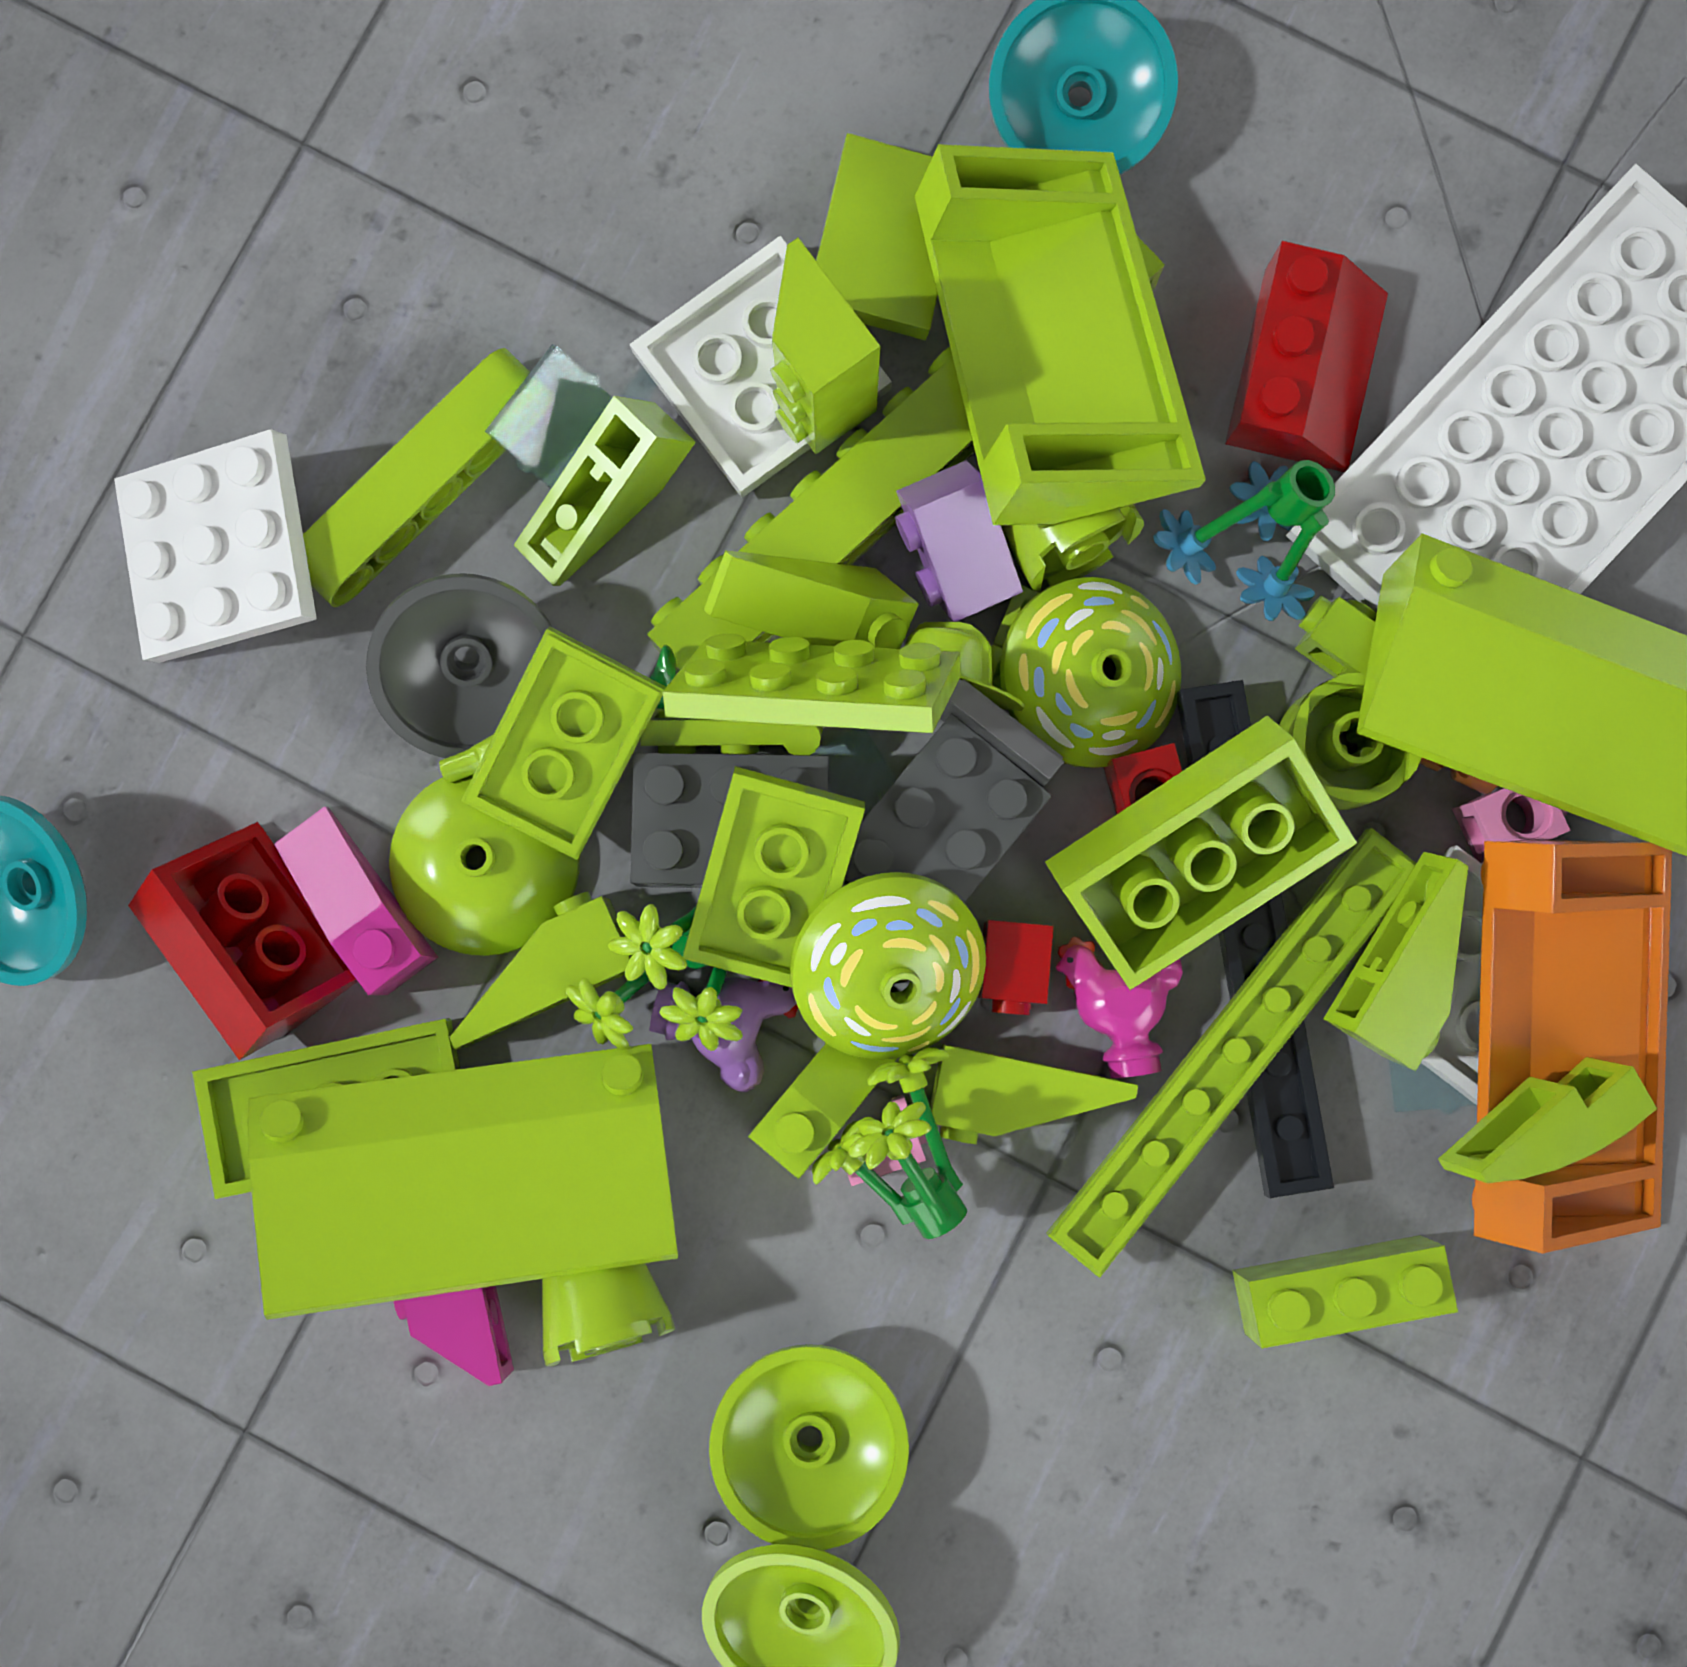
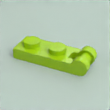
(682, 735)

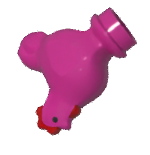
(1117, 1011)

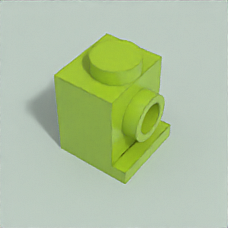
(1338, 635)

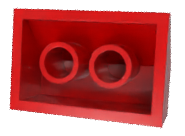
(1308, 358)
(241, 938)

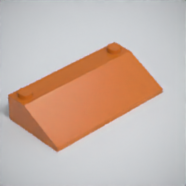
(1566, 976)

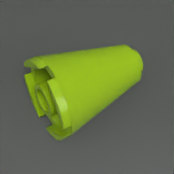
(600, 1312)

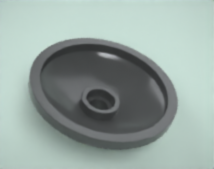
(414, 666)

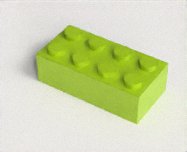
(1201, 851)

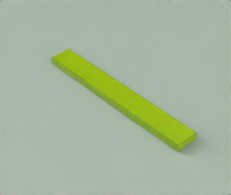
(1232, 1053)

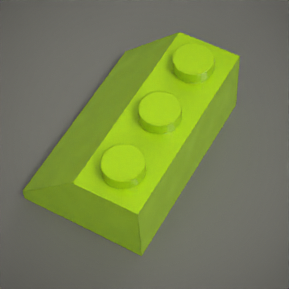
(821, 356)

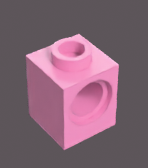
(1486, 820)

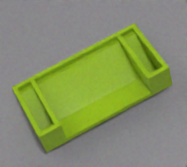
(1054, 333)
(1531, 690)
(458, 1180)

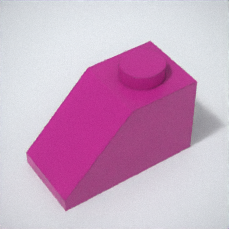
(463, 1329)

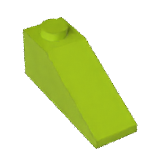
(603, 486)
(810, 600)
(549, 962)
(1407, 971)
(1004, 1094)
(814, 1108)

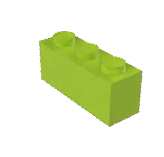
(1344, 1291)

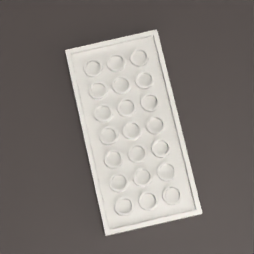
(1548, 423)

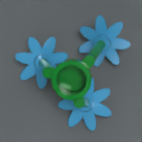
(1285, 498)

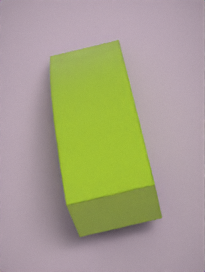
(1552, 1123)

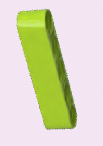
(411, 482)

